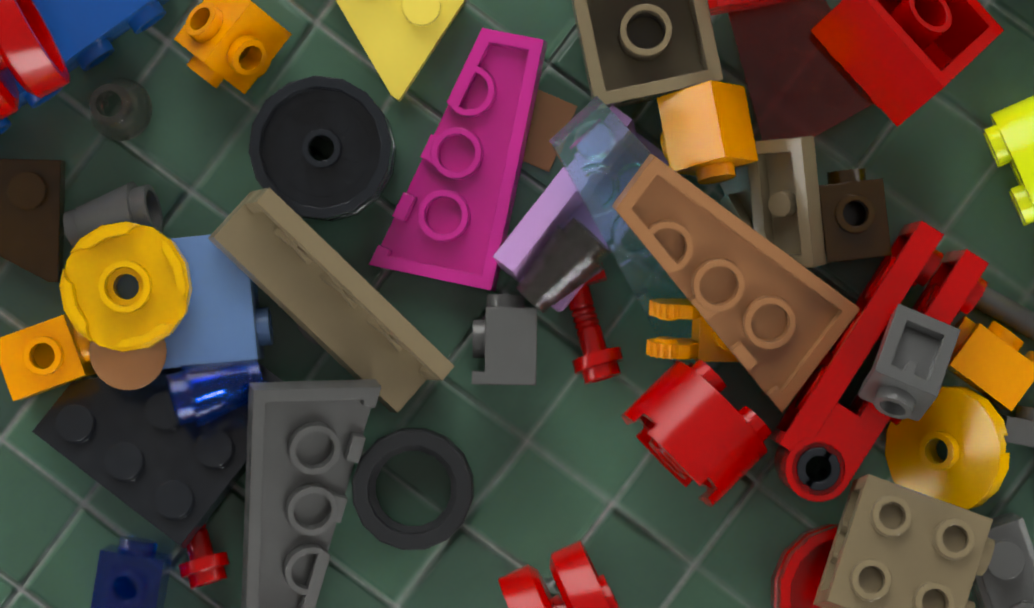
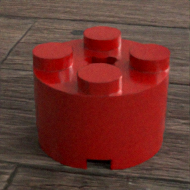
(698, 430)

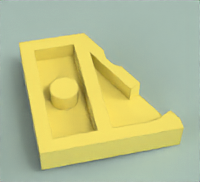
(399, 35)

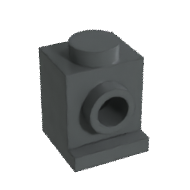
(506, 342)

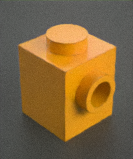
(707, 131)
(44, 357)

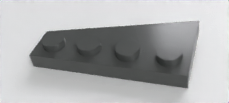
(296, 483)

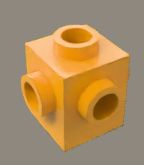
(231, 41)

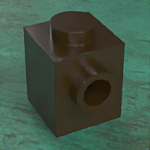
(854, 216)

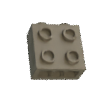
(903, 550)

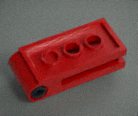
(842, 435)

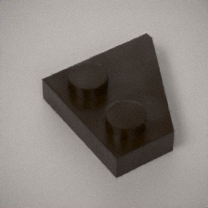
(33, 215)

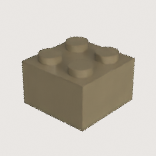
(645, 47)

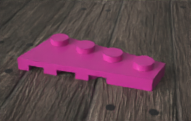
(469, 168)

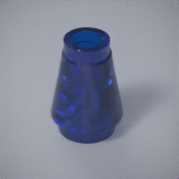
(211, 389)

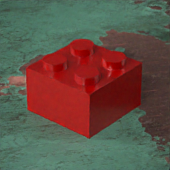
(905, 47)

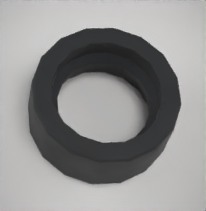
(395, 533)

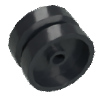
(335, 112)

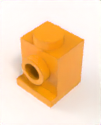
(991, 362)

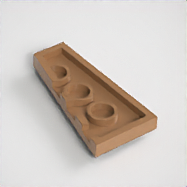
(745, 287)

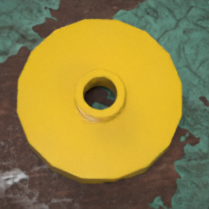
(92, 278)
(974, 445)

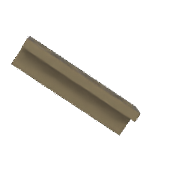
(328, 298)

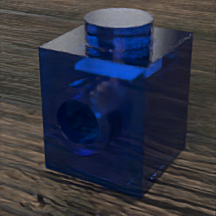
(131, 575)

